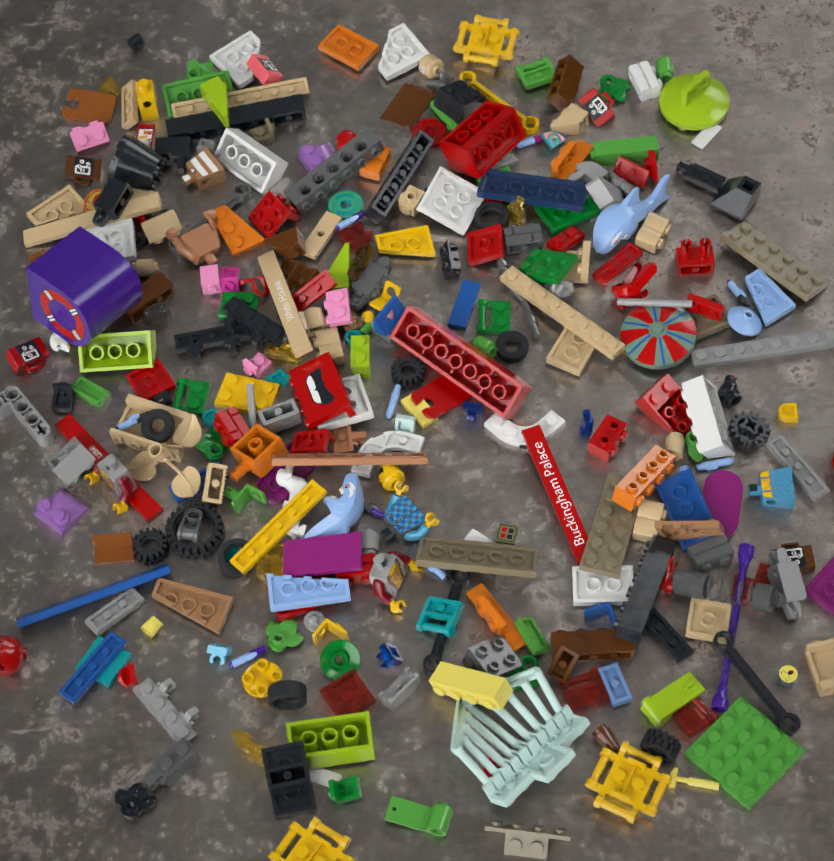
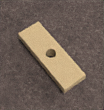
(321, 234)

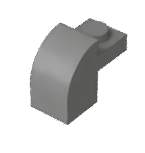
(588, 171)

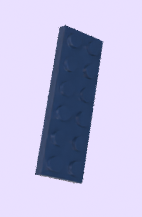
(534, 189)

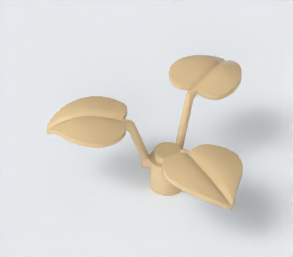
(189, 480)

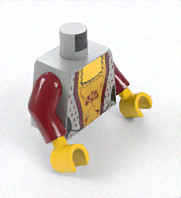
(117, 477)
(388, 575)

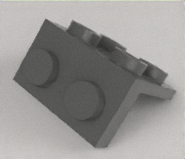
(492, 657)

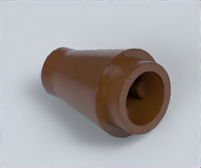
(606, 738)

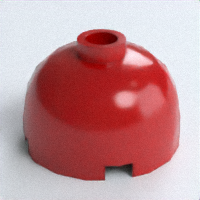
(11, 655)

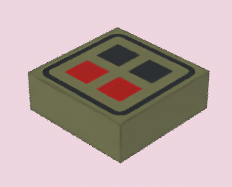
(507, 534)

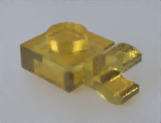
(516, 211)

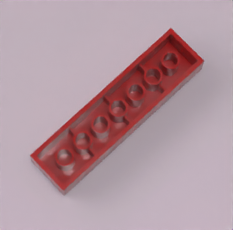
(461, 362)

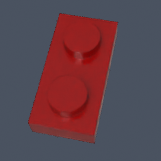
(632, 171)
(565, 240)
(706, 307)

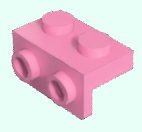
(89, 136)
(338, 308)

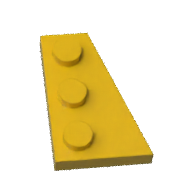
(409, 242)

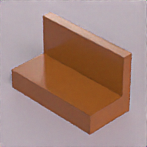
(113, 548)

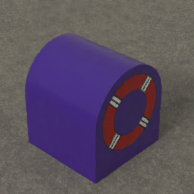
(81, 287)

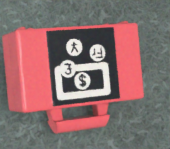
(264, 69)

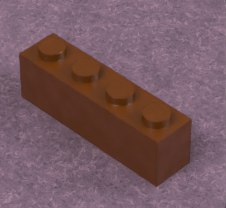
(601, 645)

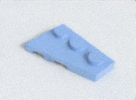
(768, 297)

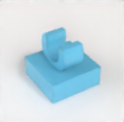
(219, 650)

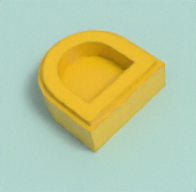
(788, 413)

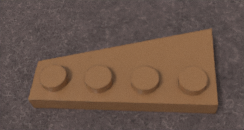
(198, 604)

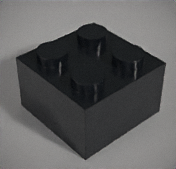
(458, 100)

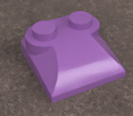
(313, 156)
(60, 511)

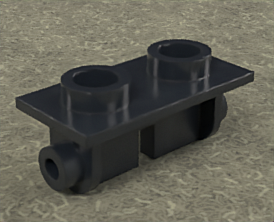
(449, 254)

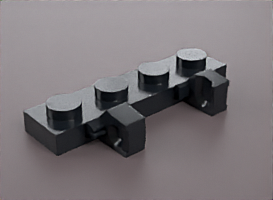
(265, 328)
(197, 341)

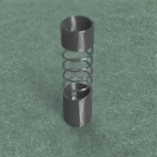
(699, 586)

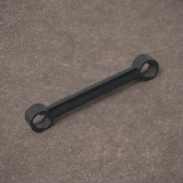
(441, 639)
(755, 682)

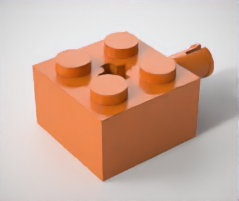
(254, 452)

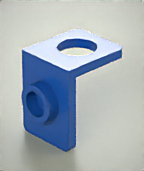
(600, 610)

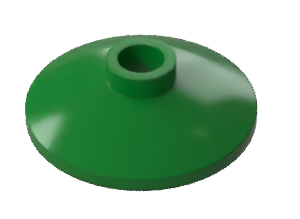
(349, 655)

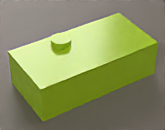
(334, 739)

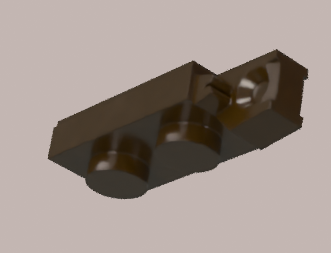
(360, 262)

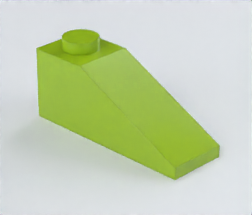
(215, 94)
(340, 268)

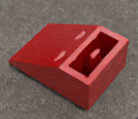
(665, 405)

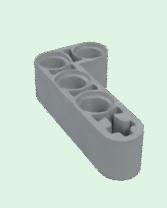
(27, 417)

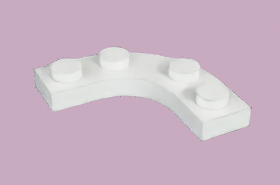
(511, 433)
(388, 442)

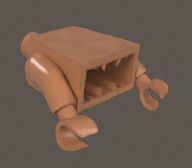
(200, 243)

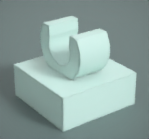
(405, 423)

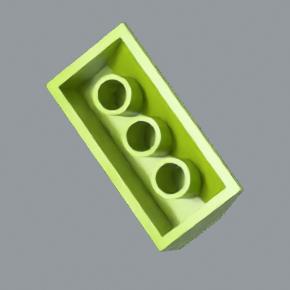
(118, 351)

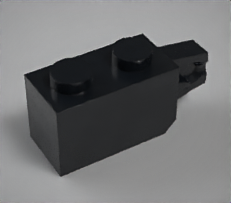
(112, 201)

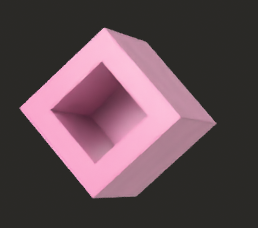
(210, 279)

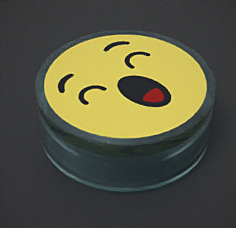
(788, 675)

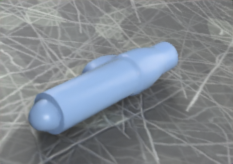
(393, 401)
(713, 465)

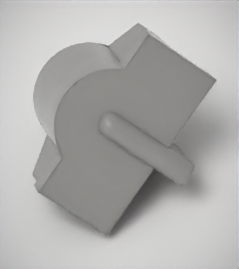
(562, 290)

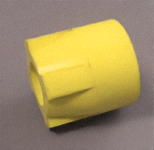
(151, 626)

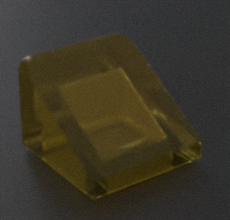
(109, 86)

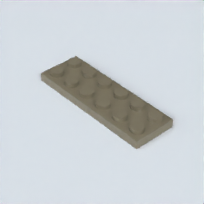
(775, 261)
(608, 534)
(477, 557)

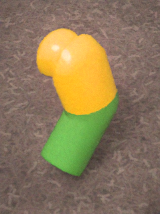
(368, 318)

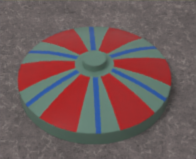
(658, 336)

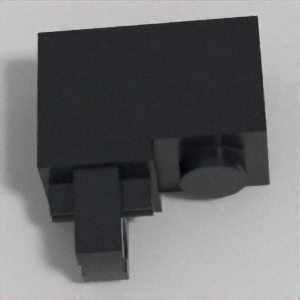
(176, 150)

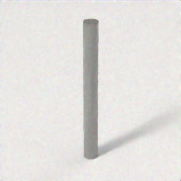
(654, 302)

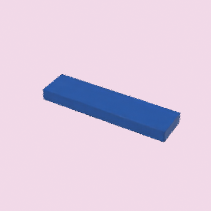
(92, 668)

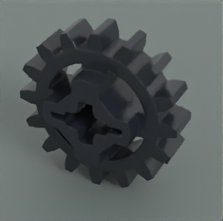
(749, 429)

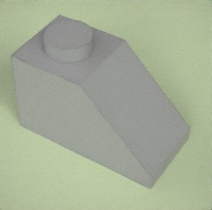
(604, 192)

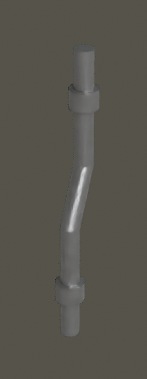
(531, 319)

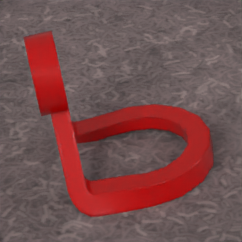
(262, 278)

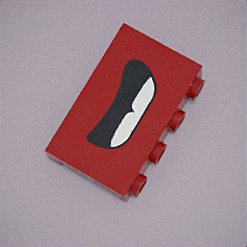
(320, 391)

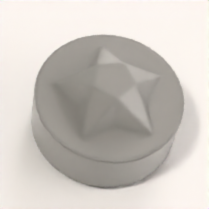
(313, 620)

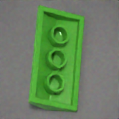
(190, 89)

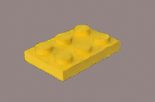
(234, 393)

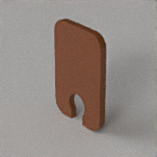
(92, 106)

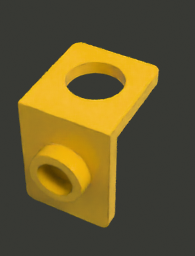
(381, 301)
(328, 625)

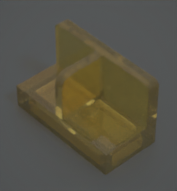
(271, 563)

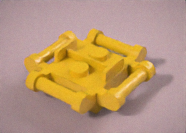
(486, 40)
(628, 782)
(311, 846)

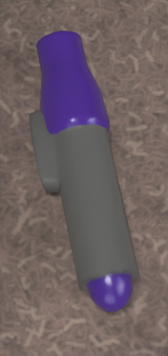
(373, 509)

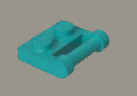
(442, 610)

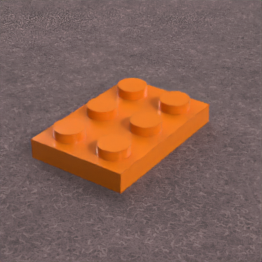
(348, 47)

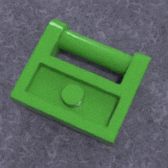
(535, 73)

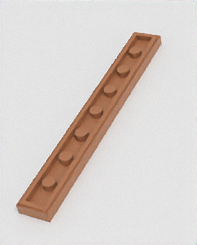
(316, 459)

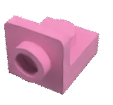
(257, 365)

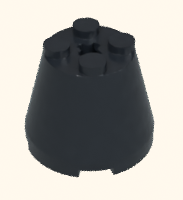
(136, 164)

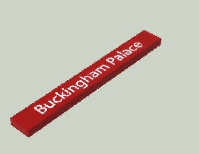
(556, 490)

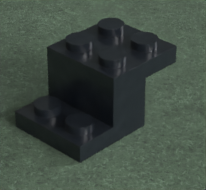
(289, 779)

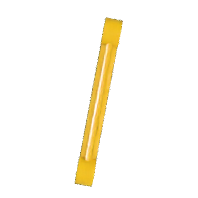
(490, 96)

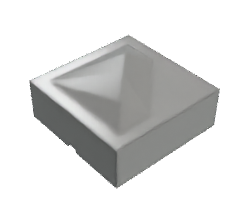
(207, 143)

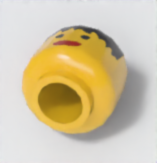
(389, 475)

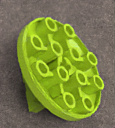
(694, 101)

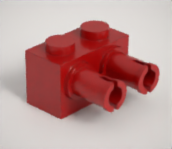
(694, 260)

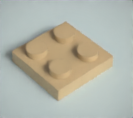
(707, 619)

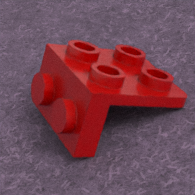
(272, 213)

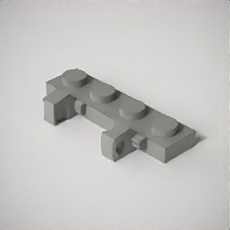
(156, 701)

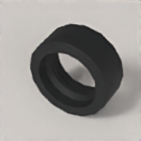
(488, 208)
(236, 542)
(287, 695)

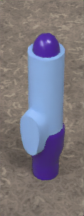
(353, 218)
(247, 657)

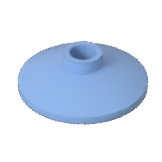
(744, 321)

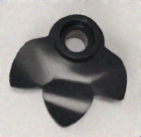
(134, 798)

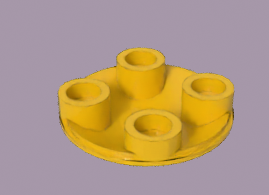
(260, 676)

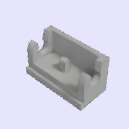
(400, 689)

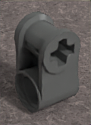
(191, 525)

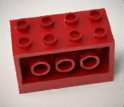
(482, 139)

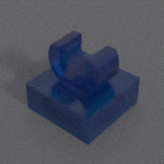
(472, 410)
(391, 655)

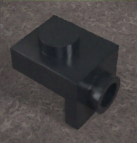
(62, 397)

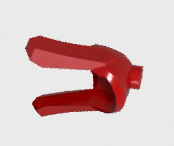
(634, 282)

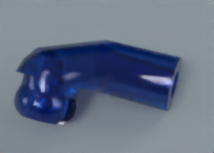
(589, 423)

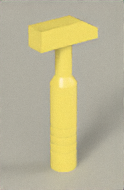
(692, 781)

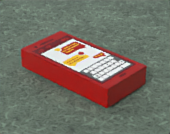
(146, 134)

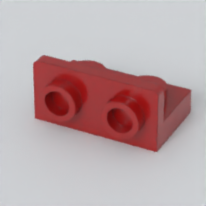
(312, 441)

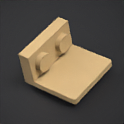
(580, 271)

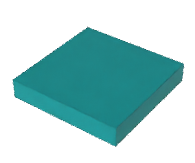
(111, 673)

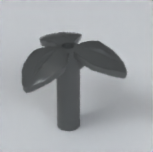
(444, 80)

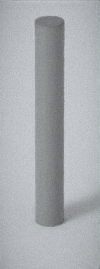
(251, 405)

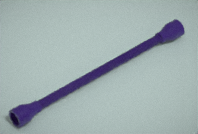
(720, 700)

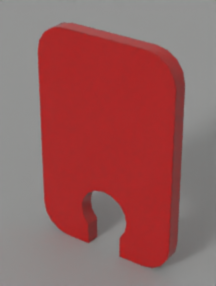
(444, 395)

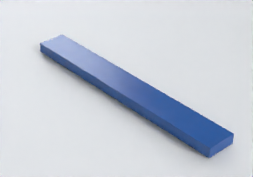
(93, 595)

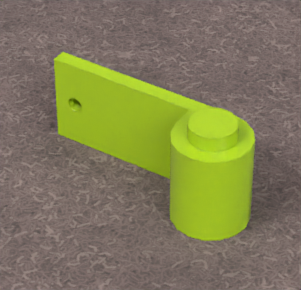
(670, 699)

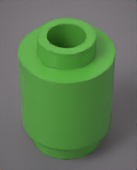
(664, 69)

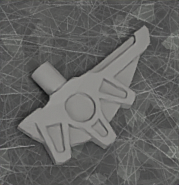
(619, 181)

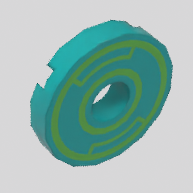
(345, 197)

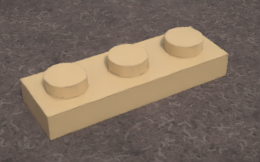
(129, 105)

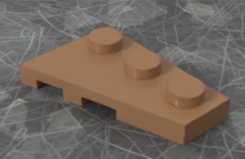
(688, 529)

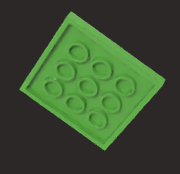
(744, 753)

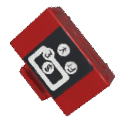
(597, 107)
(27, 355)

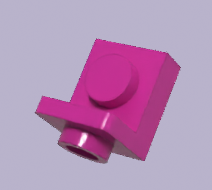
(229, 279)

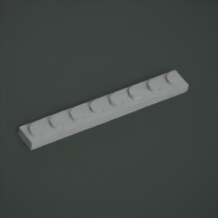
(762, 348)

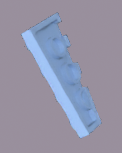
(296, 593)

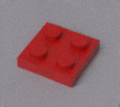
(485, 245)
(150, 381)

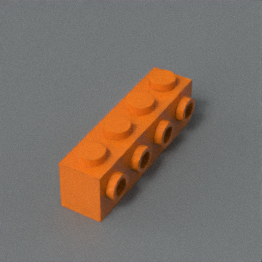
(643, 478)

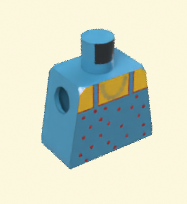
(775, 489)

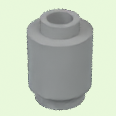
(370, 541)

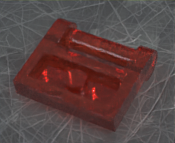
(585, 695)
(690, 720)

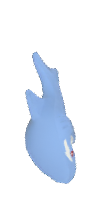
(622, 219)
(344, 511)

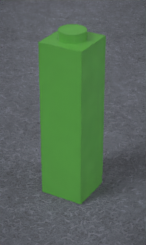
(634, 149)

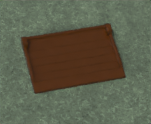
(407, 106)

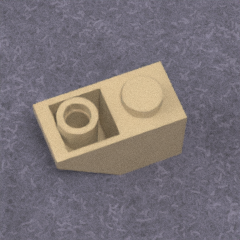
(571, 121)

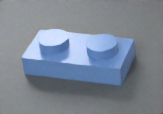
(615, 685)

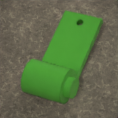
(427, 819)

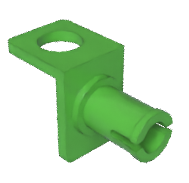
(242, 497)

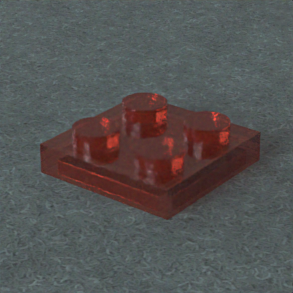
(347, 694)

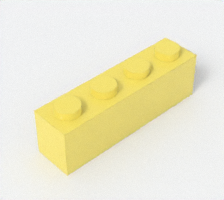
(471, 685)

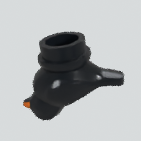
(729, 391)

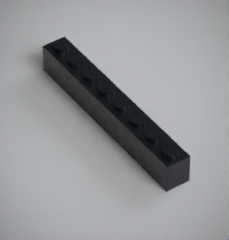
(242, 117)

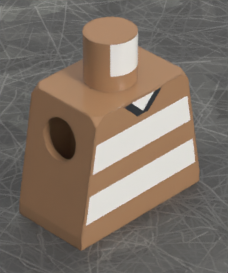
(203, 170)

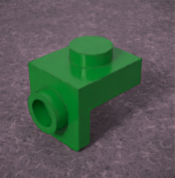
(345, 790)

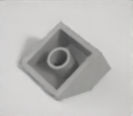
(71, 461)

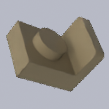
(265, 133)

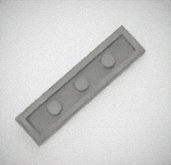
(801, 470)

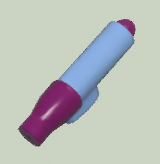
(534, 139)

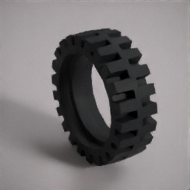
(195, 550)

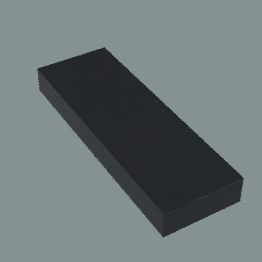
(668, 637)

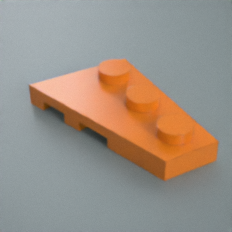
(236, 232)

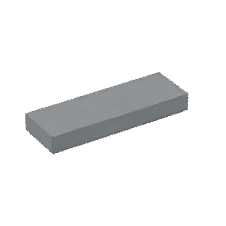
(114, 611)

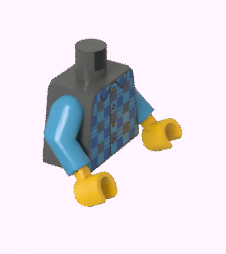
(404, 518)

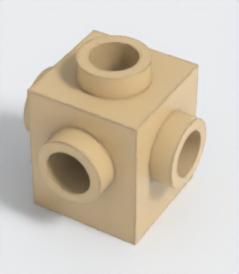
(410, 200)

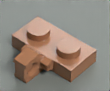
(348, 439)

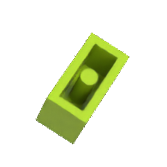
(361, 356)

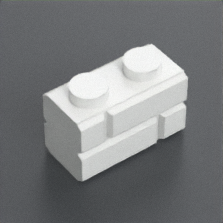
(644, 80)

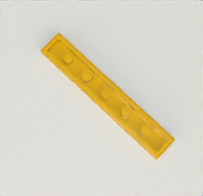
(278, 527)

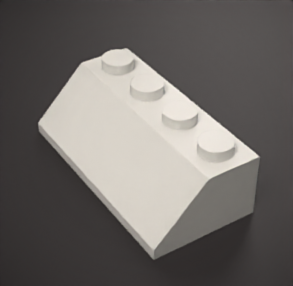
(249, 160)
(707, 418)

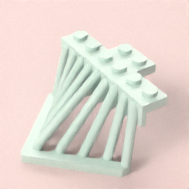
(536, 759)

